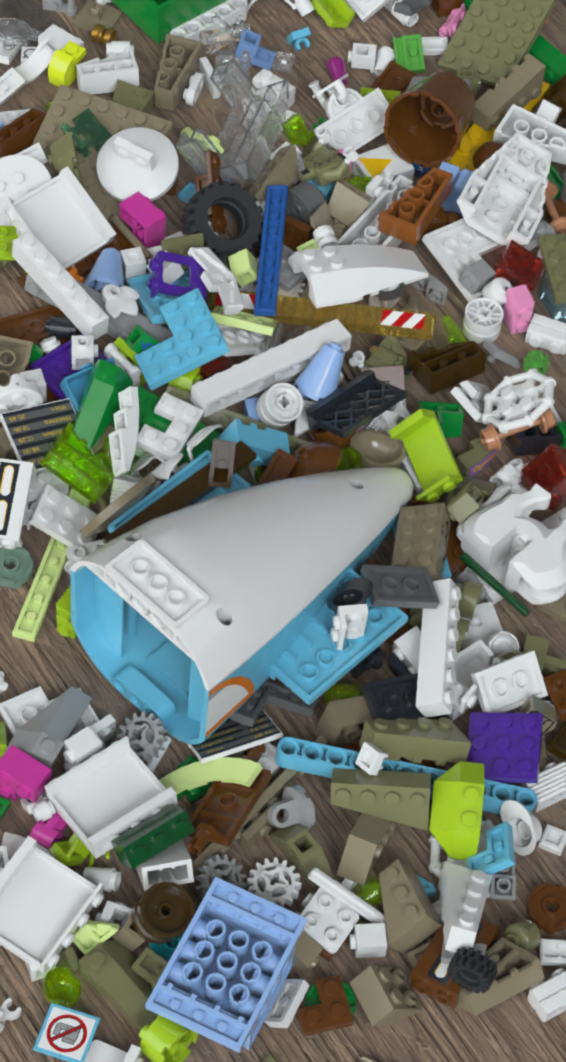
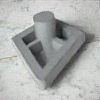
(498, 352)

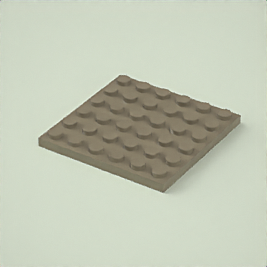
(113, 116)

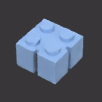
(458, 183)

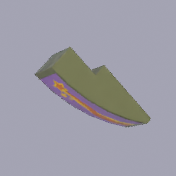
(475, 458)

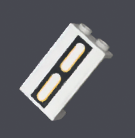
(14, 491)

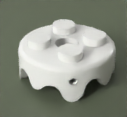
(19, 394)

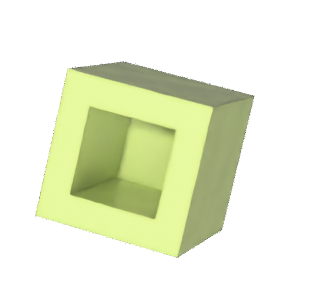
(244, 267)

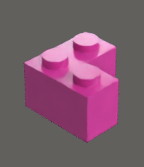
(144, 219)
(22, 775)

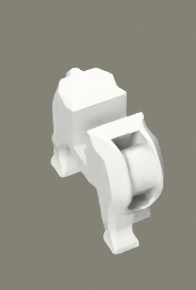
(505, 527)

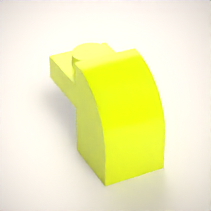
(63, 64)

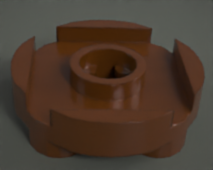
(537, 909)

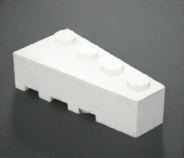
(462, 903)

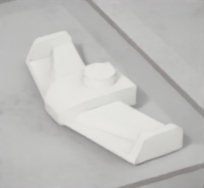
(218, 279)

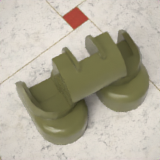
(470, 596)

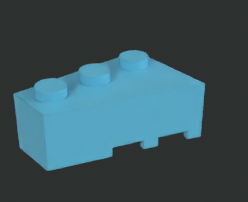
(262, 442)

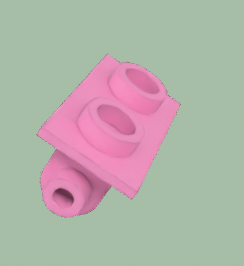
(453, 21)

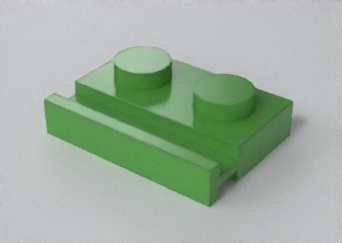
(409, 53)

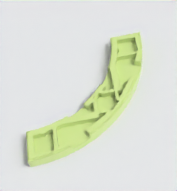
(222, 769)

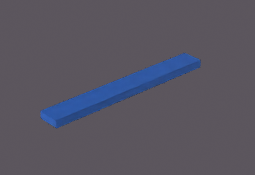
(271, 251)

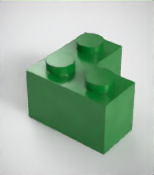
(448, 415)

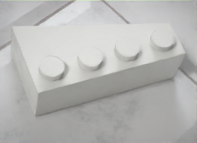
(535, 128)

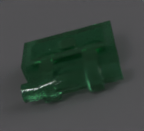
(91, 129)

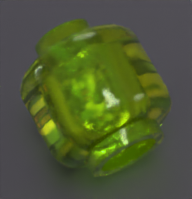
(341, 691)

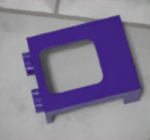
(156, 281)

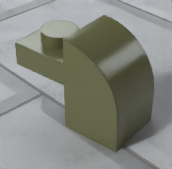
(548, 664)

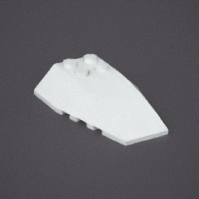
(508, 192)
(351, 271)

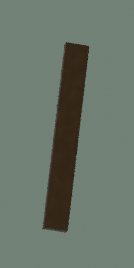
(184, 494)

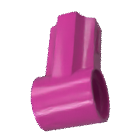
(49, 831)

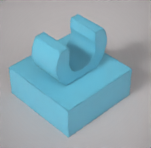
(299, 36)

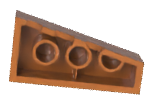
(413, 212)

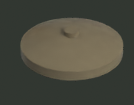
(119, 506)

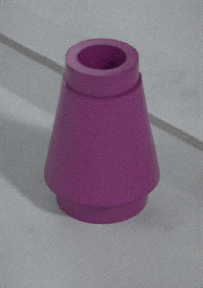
(337, 69)

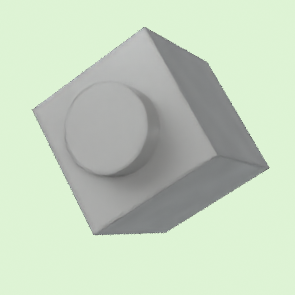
(476, 276)

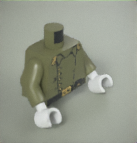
(326, 163)
(385, 352)

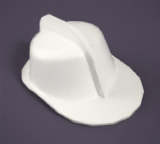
(525, 826)

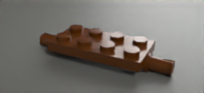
(226, 808)

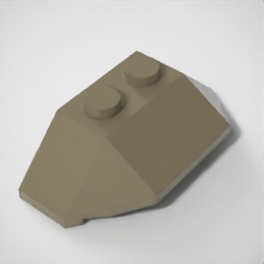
(279, 171)

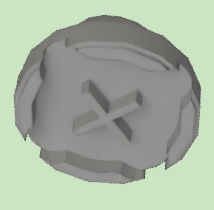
(296, 809)

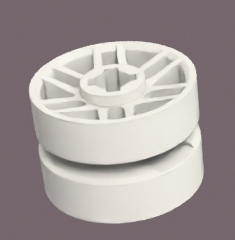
(482, 320)
(279, 405)

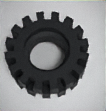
(472, 970)

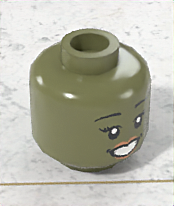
(523, 934)

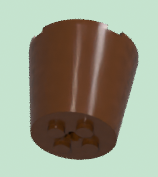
(430, 119)

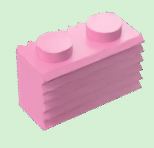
(518, 309)

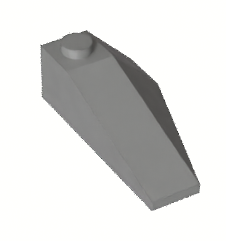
(46, 732)

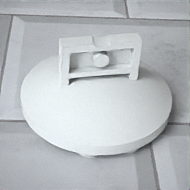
(137, 162)

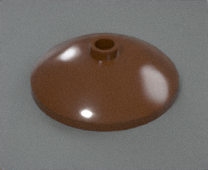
(316, 458)

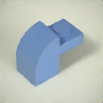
(259, 56)

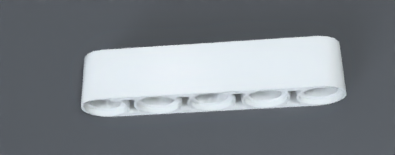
(226, 11)

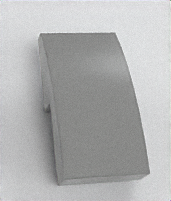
(434, 289)
(504, 884)

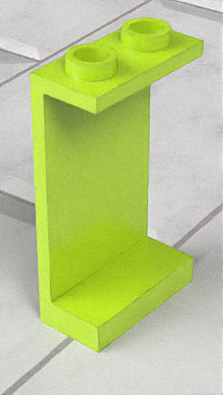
(428, 454)

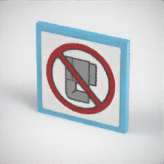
(66, 1034)

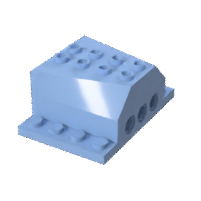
(228, 966)

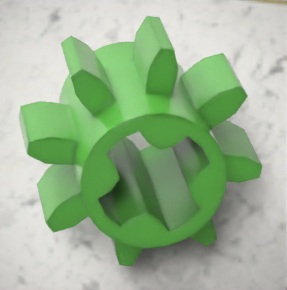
(536, 360)

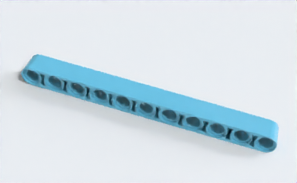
(346, 759)

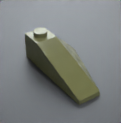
(65, 154)
(110, 973)

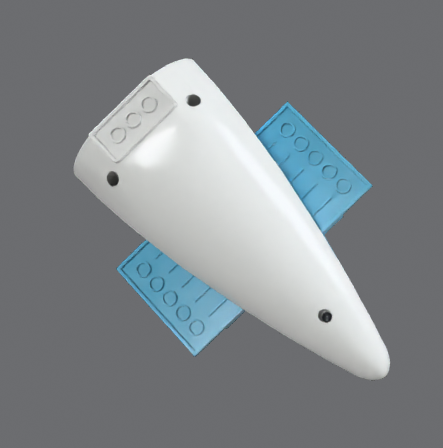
(235, 592)

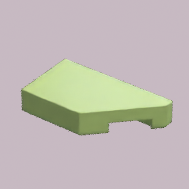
(93, 934)

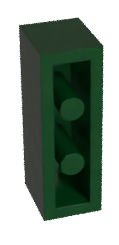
(152, 836)

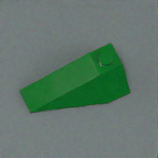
(100, 400)

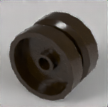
(148, 910)

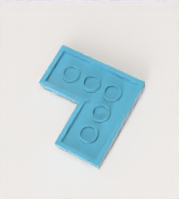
(151, 305)
(193, 343)

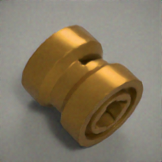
(103, 35)

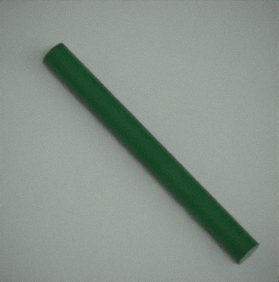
(496, 585)

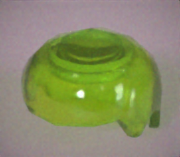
(61, 987)

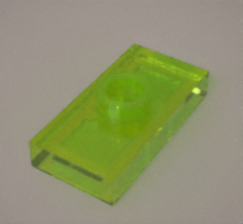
(454, 333)

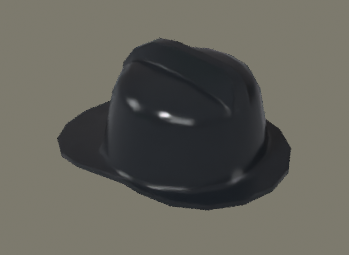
(351, 593)

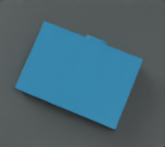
(74, 385)

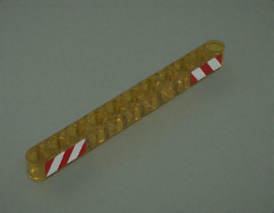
(352, 316)

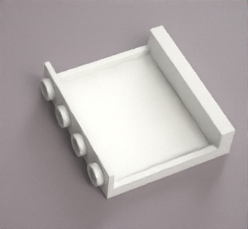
(61, 219)
(108, 796)
(42, 905)

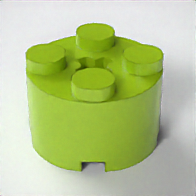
(166, 1041)

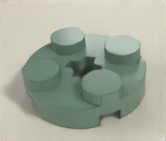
(23, 567)

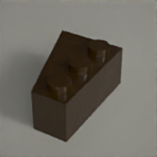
(446, 366)

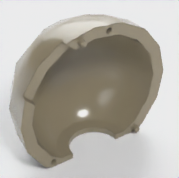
(378, 449)

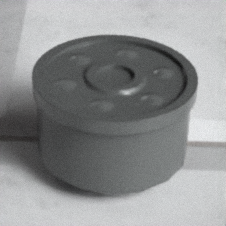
(303, 201)

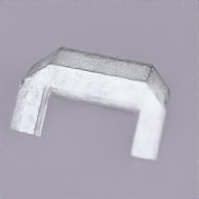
(248, 130)

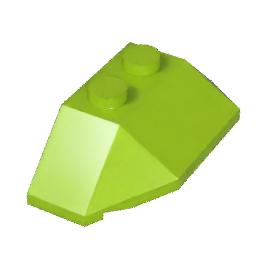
(458, 809)

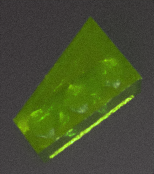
(76, 465)

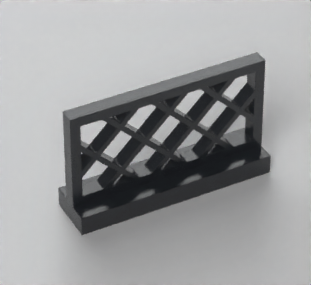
(352, 396)

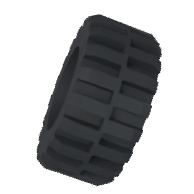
(238, 203)

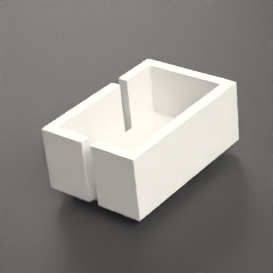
(469, 661)

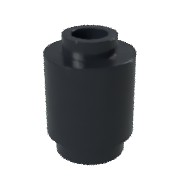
(60, 327)

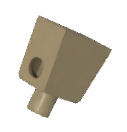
(348, 203)

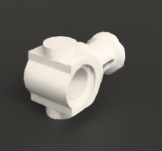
(507, 476)

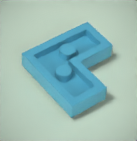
(498, 853)

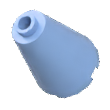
(106, 270)
(322, 373)

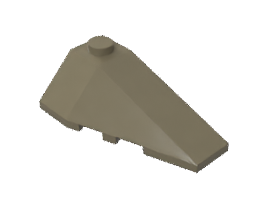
(13, 357)

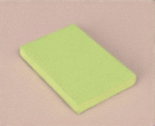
(245, 321)

